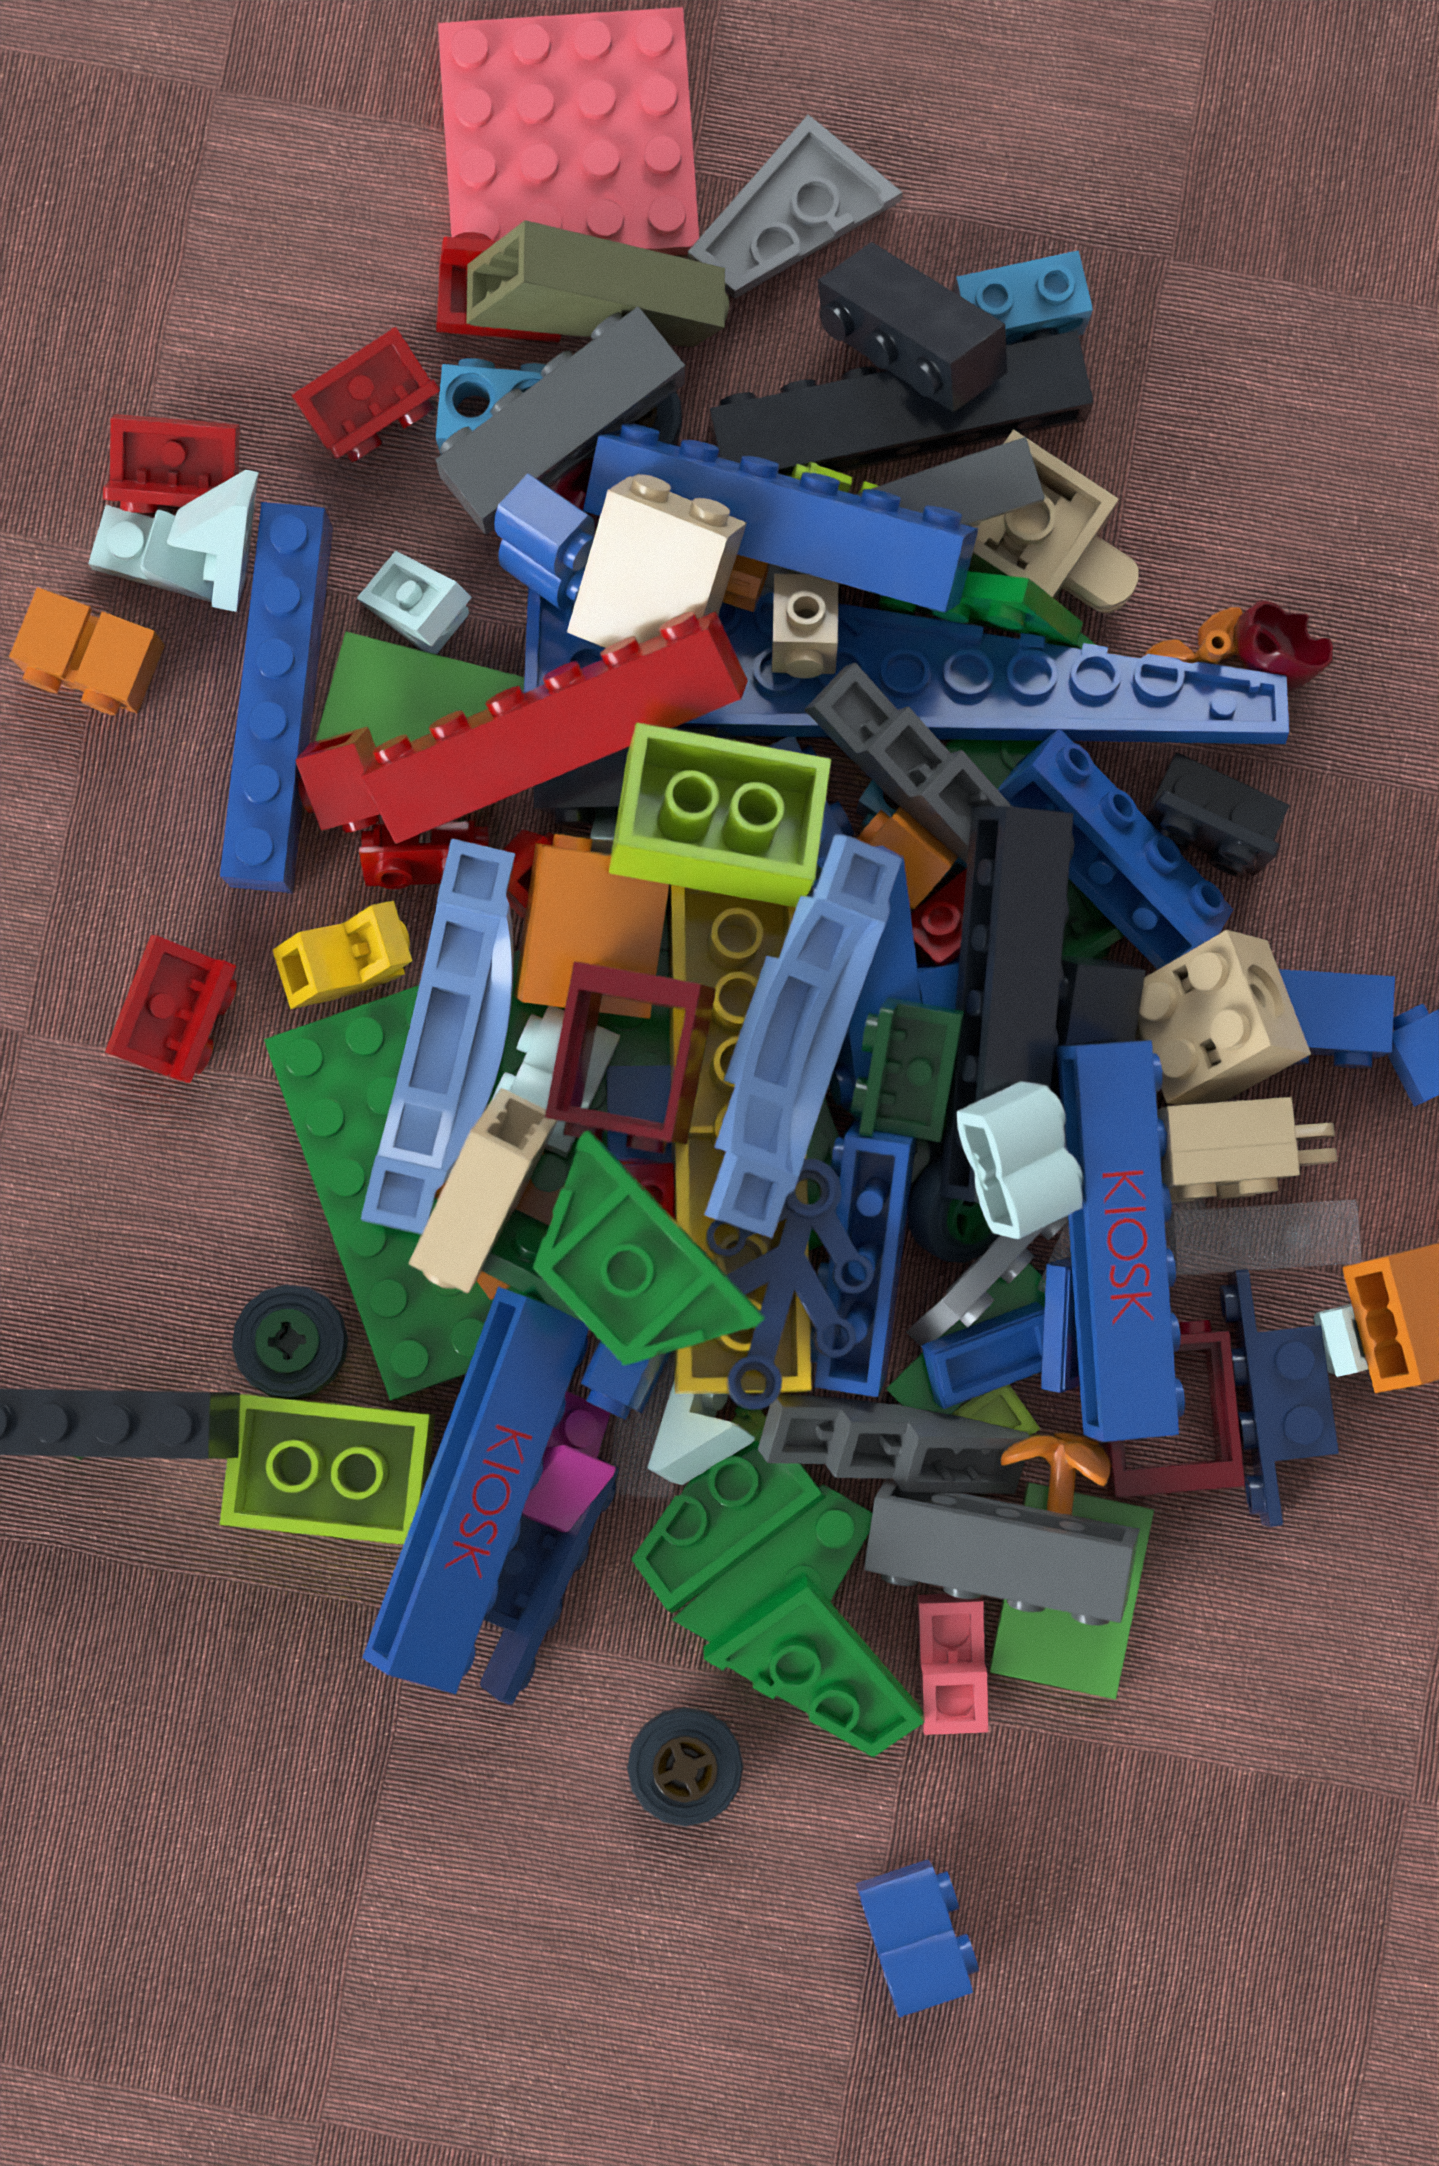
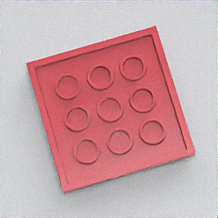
(571, 126)

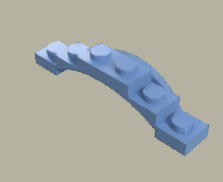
(797, 1034)
(451, 1040)

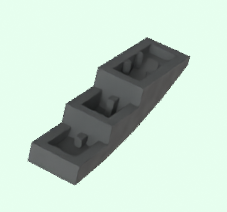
(974, 485)
(904, 757)
(891, 1441)

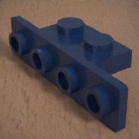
(1283, 1395)
(532, 1594)

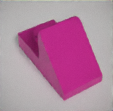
(570, 1467)

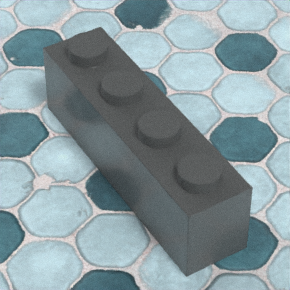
(562, 415)
(1003, 1552)

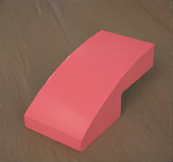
(952, 1664)

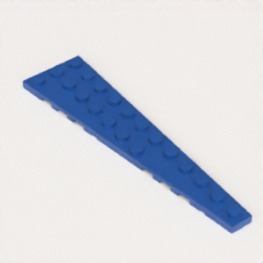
(967, 682)

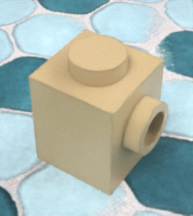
(804, 625)

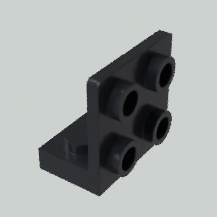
(1217, 816)

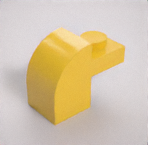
(344, 956)

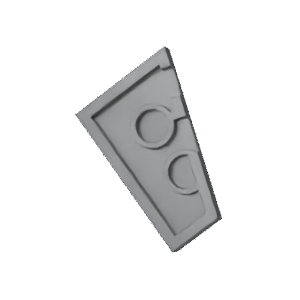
(793, 207)
(967, 1295)

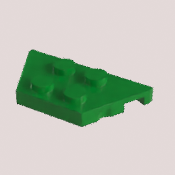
(632, 1265)

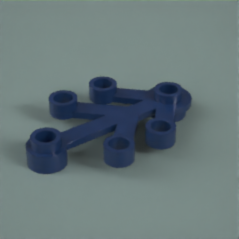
(788, 1271)

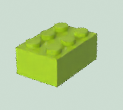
(720, 815)
(327, 1469)

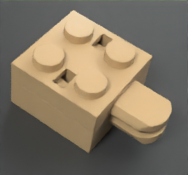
(1059, 539)
(1219, 1020)
(1236, 1148)

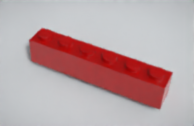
(555, 726)

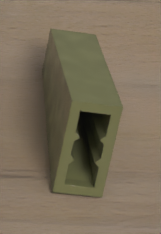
(574, 281)

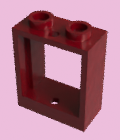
(576, 1043)
(1201, 1475)

